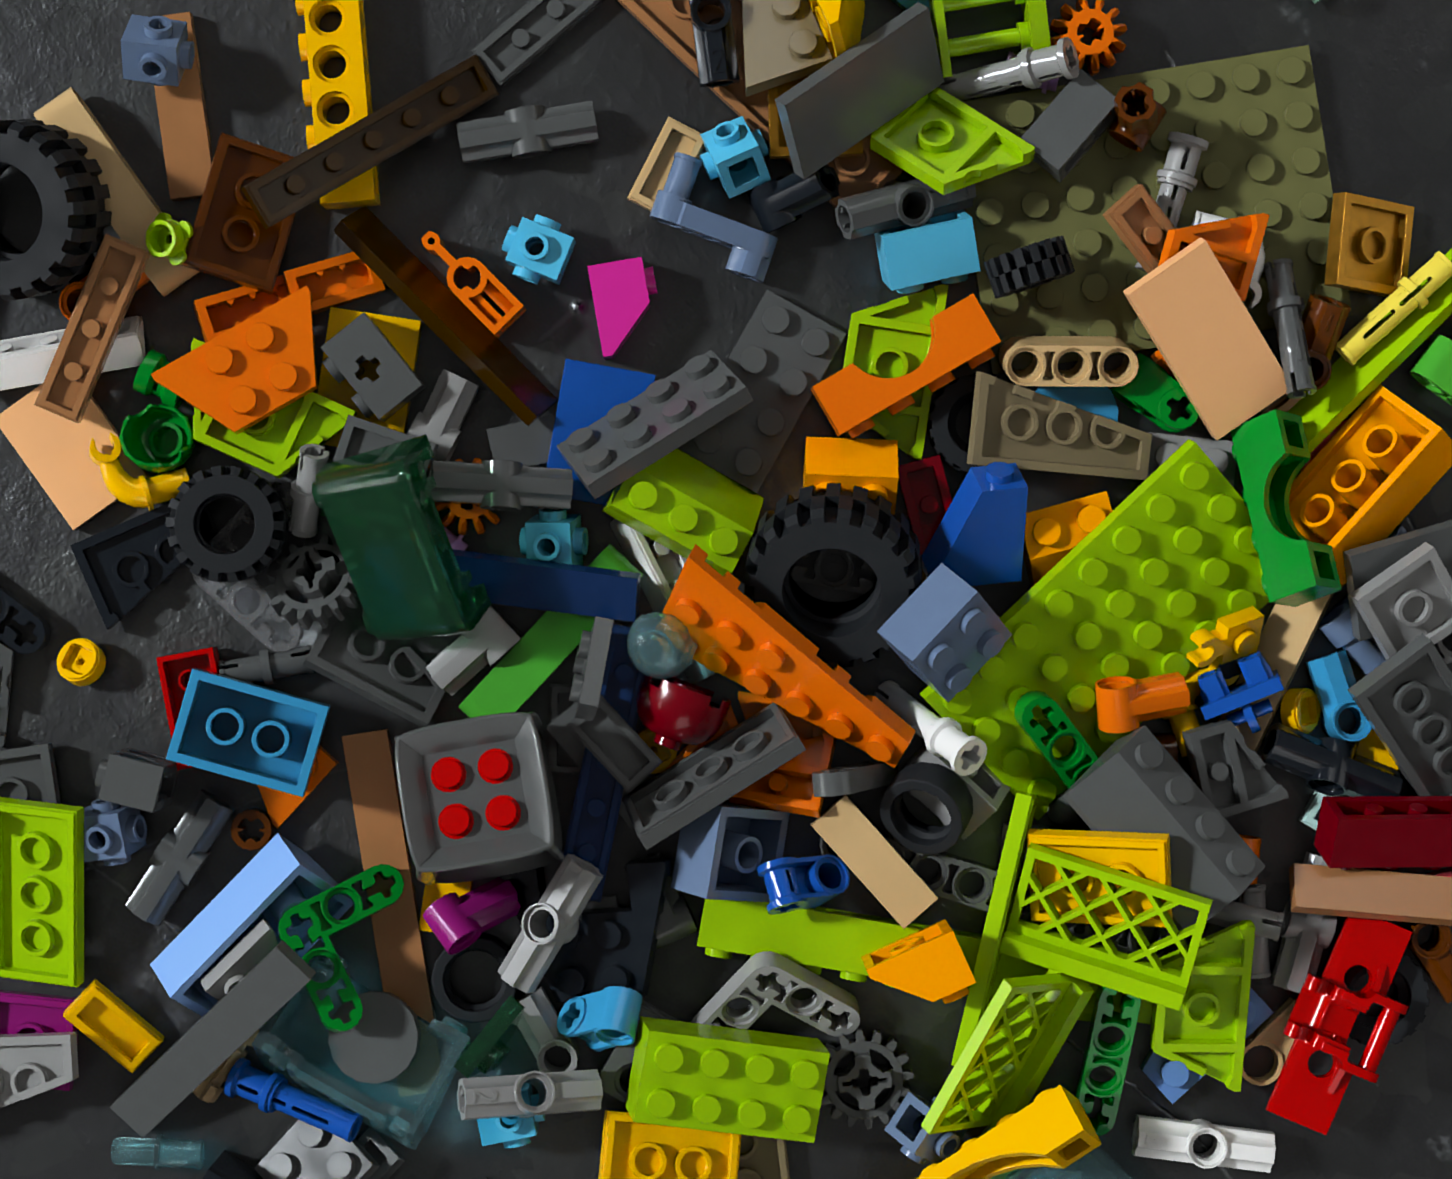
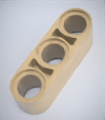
(1086, 373)

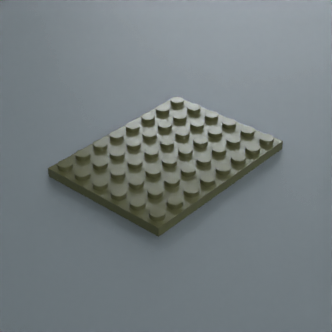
(1259, 159)

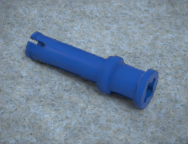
(275, 1093)

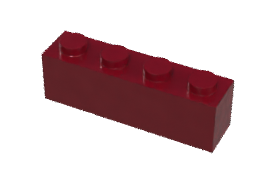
(1385, 832)

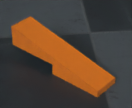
(330, 281)

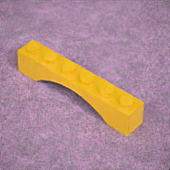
(1043, 1134)

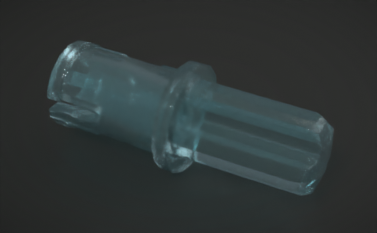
(158, 1152)

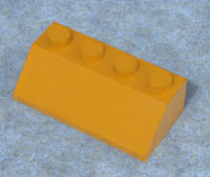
(1369, 475)

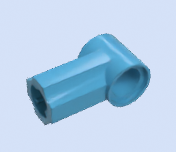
(1331, 679)

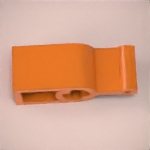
(488, 285)

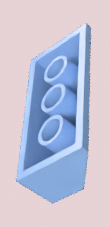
(262, 890)

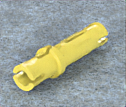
(1436, 272)

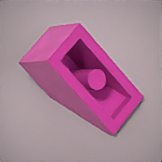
(620, 300)

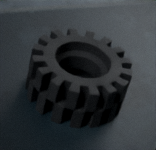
(1029, 266)

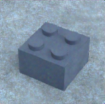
(945, 632)
(723, 849)

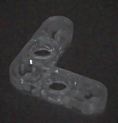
(224, 542)

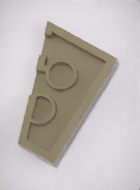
(780, 43)

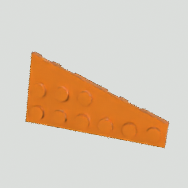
(778, 662)

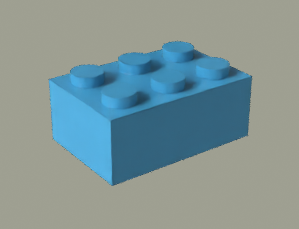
(248, 732)

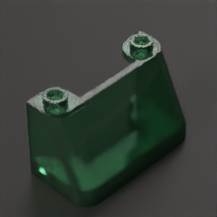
(397, 544)

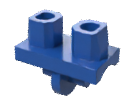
(1259, 683)

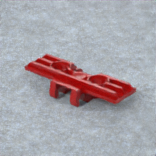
(1326, 1017)

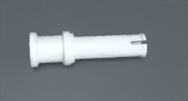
(941, 735)

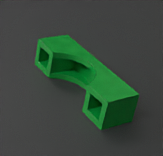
(1269, 457)

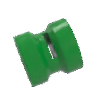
(146, 384)

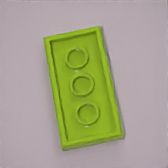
(41, 892)

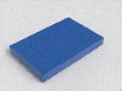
(585, 397)

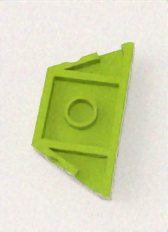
(949, 143)
(893, 343)
(275, 441)
(1213, 1017)

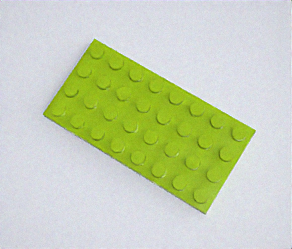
(1110, 608)

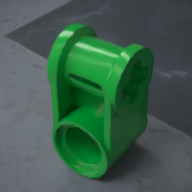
(1150, 394)

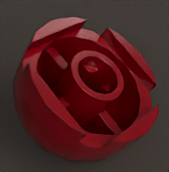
(679, 711)

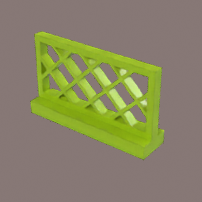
(1104, 963)
(1030, 1045)

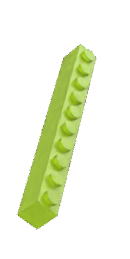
(837, 941)

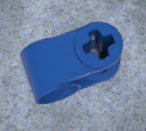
(803, 882)

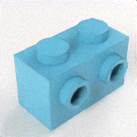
(928, 253)

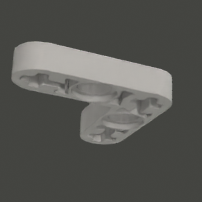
(767, 991)

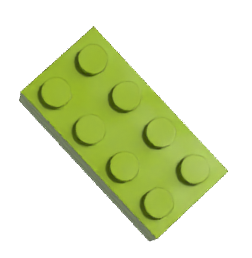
(727, 1080)

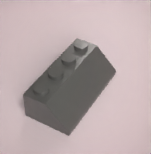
(1146, 791)

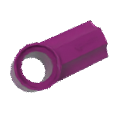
(462, 919)

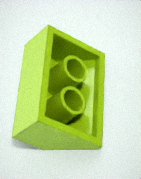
(686, 505)

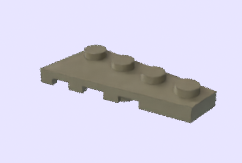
(1050, 435)

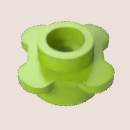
(159, 235)

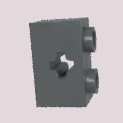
(362, 342)

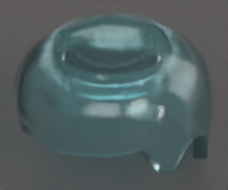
(660, 645)

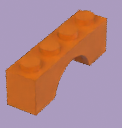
(957, 337)

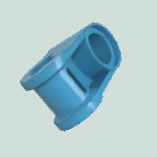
(602, 1017)

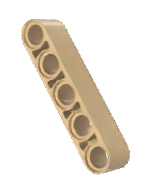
(130, 201)

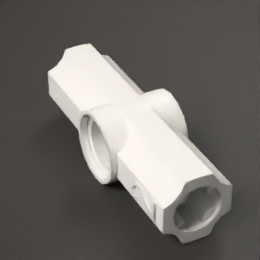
(1231, 1146)

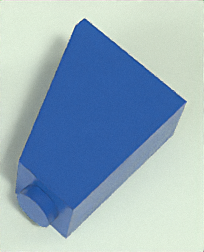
(983, 527)

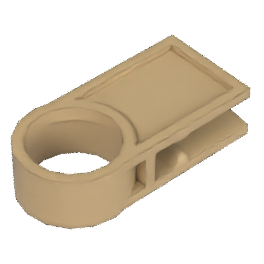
(1271, 1035)

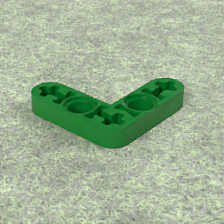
(325, 926)

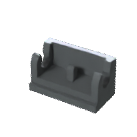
(1071, 125)

